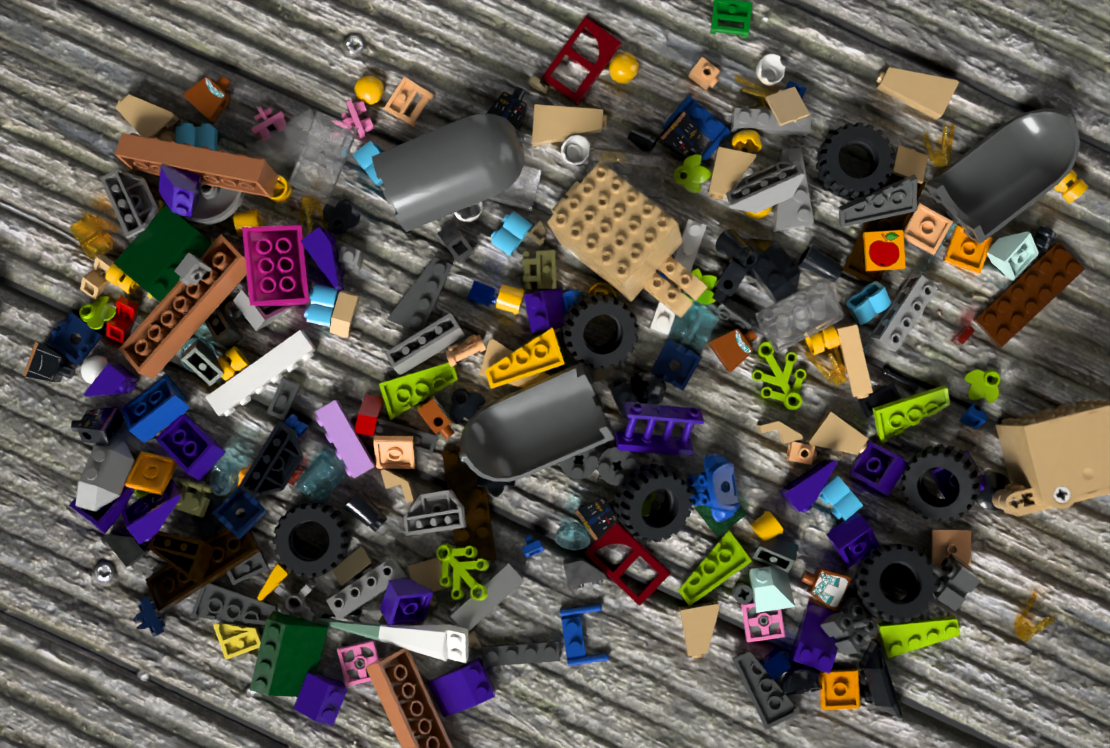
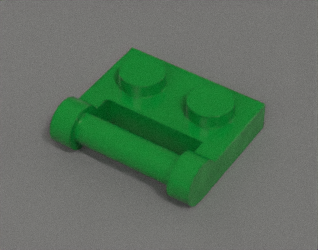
(731, 11)

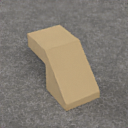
(95, 281)
(343, 313)
(785, 433)
(392, 479)

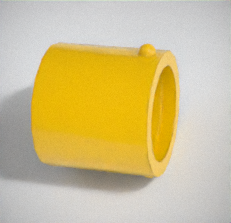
(247, 218)
(510, 299)
(766, 527)

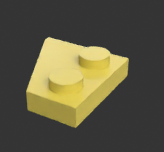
(237, 639)

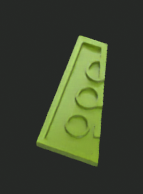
(415, 387)
(902, 413)
(717, 567)
(909, 636)

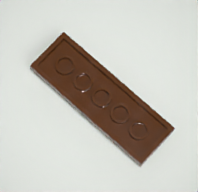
(1028, 294)

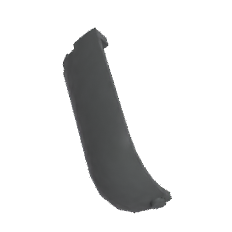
(450, 168)
(1007, 171)
(536, 427)

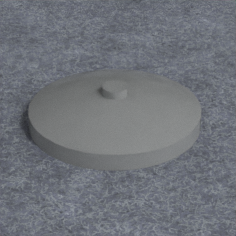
(215, 205)

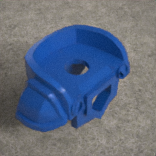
(712, 487)

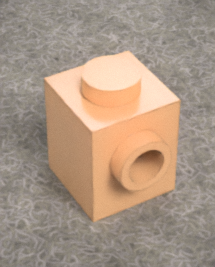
(704, 74)
(801, 453)

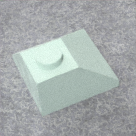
(1013, 254)
(770, 589)

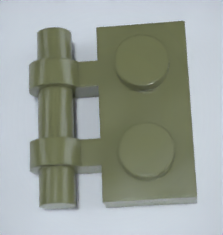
(545, 270)
(193, 503)

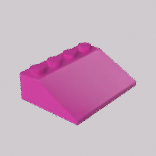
(275, 265)

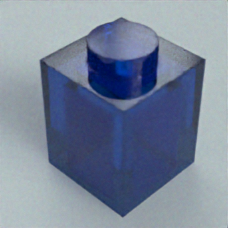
(482, 294)
(776, 663)

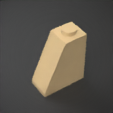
(146, 117)
(727, 170)
(837, 435)
(698, 626)

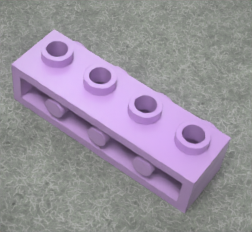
(347, 443)

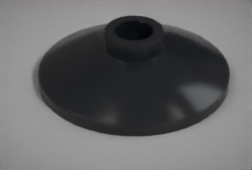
(994, 481)

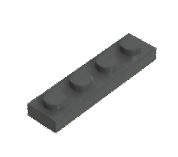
(422, 441)
(520, 653)

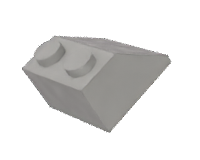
(258, 315)

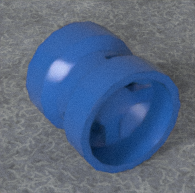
(293, 422)

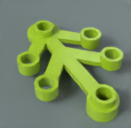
(781, 379)
(460, 570)

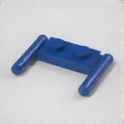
(705, 122)
(574, 636)

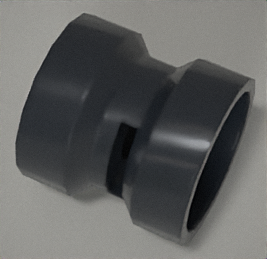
(1043, 238)

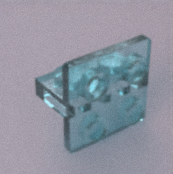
(694, 327)
(319, 479)

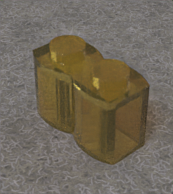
(91, 236)

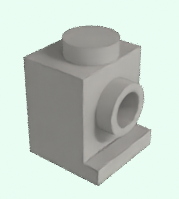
(350, 258)
(191, 269)

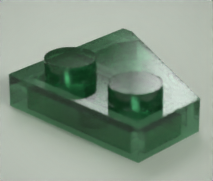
(719, 527)

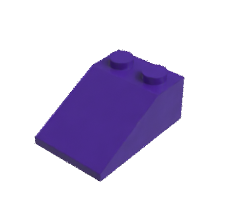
(325, 253)
(190, 446)
(808, 486)
(150, 512)
(107, 514)
(812, 643)
(462, 687)

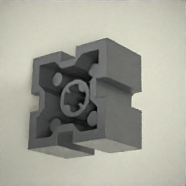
(954, 581)
(849, 626)

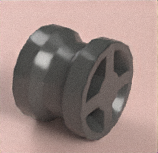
(739, 591)

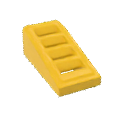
(277, 575)

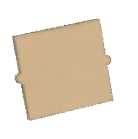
(787, 106)
(909, 163)
(427, 574)

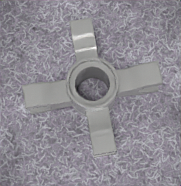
(284, 591)

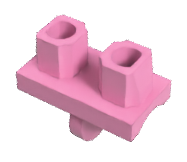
(357, 109)
(261, 129)

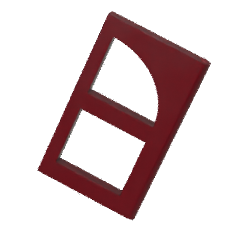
(607, 47)
(620, 535)

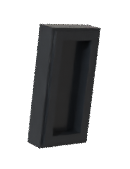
(879, 397)

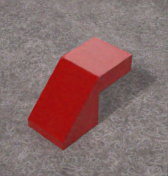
(123, 321)
(368, 414)

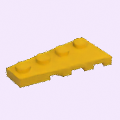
(533, 358)

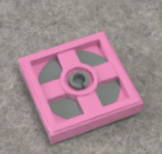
(763, 624)
(355, 659)

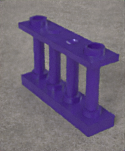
(658, 443)

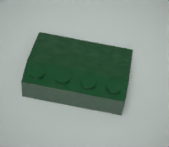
(159, 251)
(286, 654)

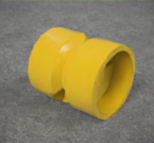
(1074, 189)
(283, 191)
(118, 277)
(825, 338)
(232, 363)

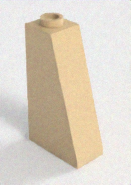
(918, 90)
(559, 122)
(495, 353)
(854, 359)

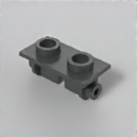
(741, 321)

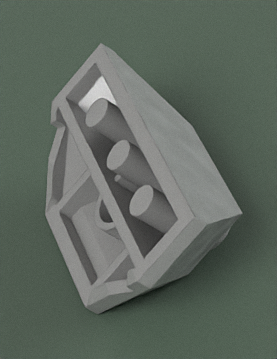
(766, 187)
(130, 200)
(104, 475)
(434, 513)

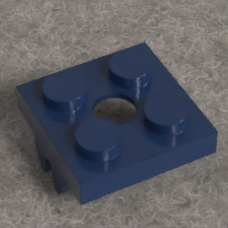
(62, 338)
(688, 361)
(239, 499)
(148, 617)

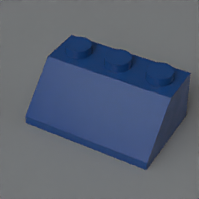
(155, 409)

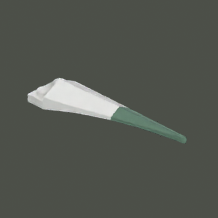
(431, 640)

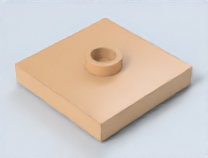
(926, 228)
(394, 452)
(950, 542)

